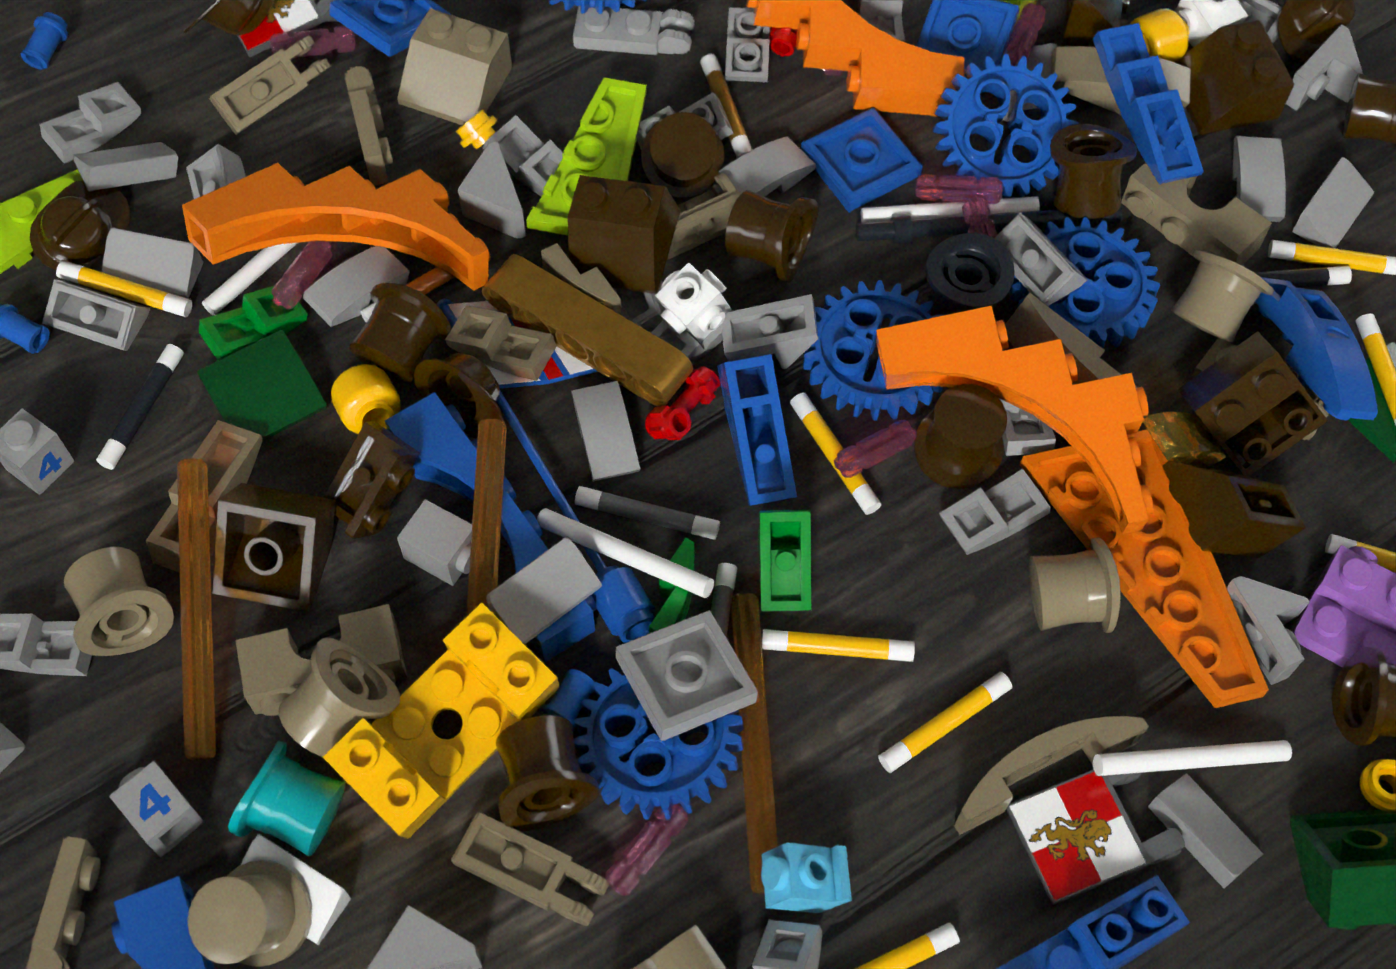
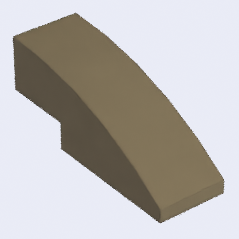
(1085, 78)
(1037, 323)
(229, 460)

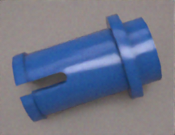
(44, 40)
(22, 330)
(568, 698)

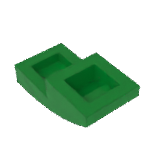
(250, 323)
(676, 598)

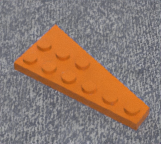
(1159, 570)

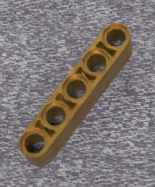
(588, 330)

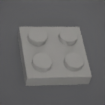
(686, 675)

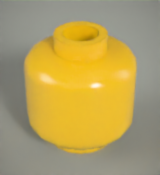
(1164, 34)
(363, 396)

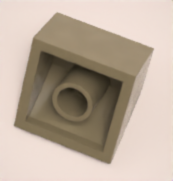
(454, 67)

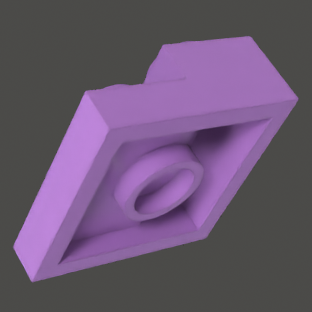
(1350, 608)

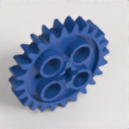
(969, 116)
(1109, 309)
(843, 339)
(686, 768)

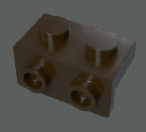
(370, 479)

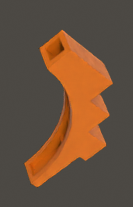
(879, 67)
(340, 207)
(1038, 380)

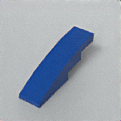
(1146, 104)

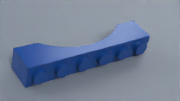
(450, 461)

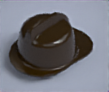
(235, 16)
(1309, 23)
(77, 225)
(463, 383)

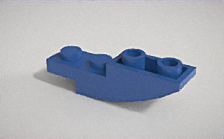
(1323, 349)
(1110, 933)

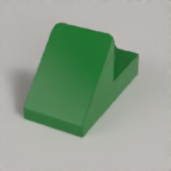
(785, 560)

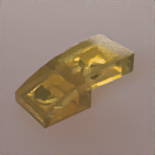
(1183, 438)

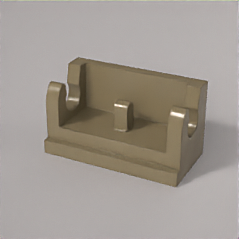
(704, 216)

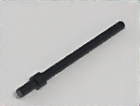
(903, 229)

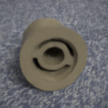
(1219, 295)
(1076, 588)
(115, 604)
(336, 697)
(251, 915)

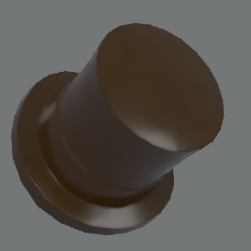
(1371, 110)
(682, 155)
(1090, 169)
(771, 231)
(399, 330)
(962, 437)
(1365, 697)
(542, 774)

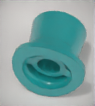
(288, 803)

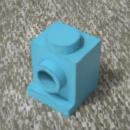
(805, 877)

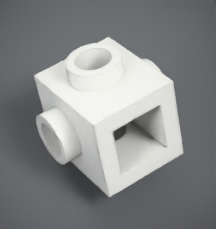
(1208, 16)
(693, 302)

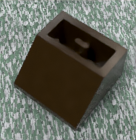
(1253, 404)
(1233, 510)

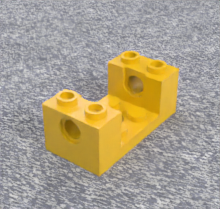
(400, 760)

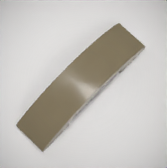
(1092, 735)

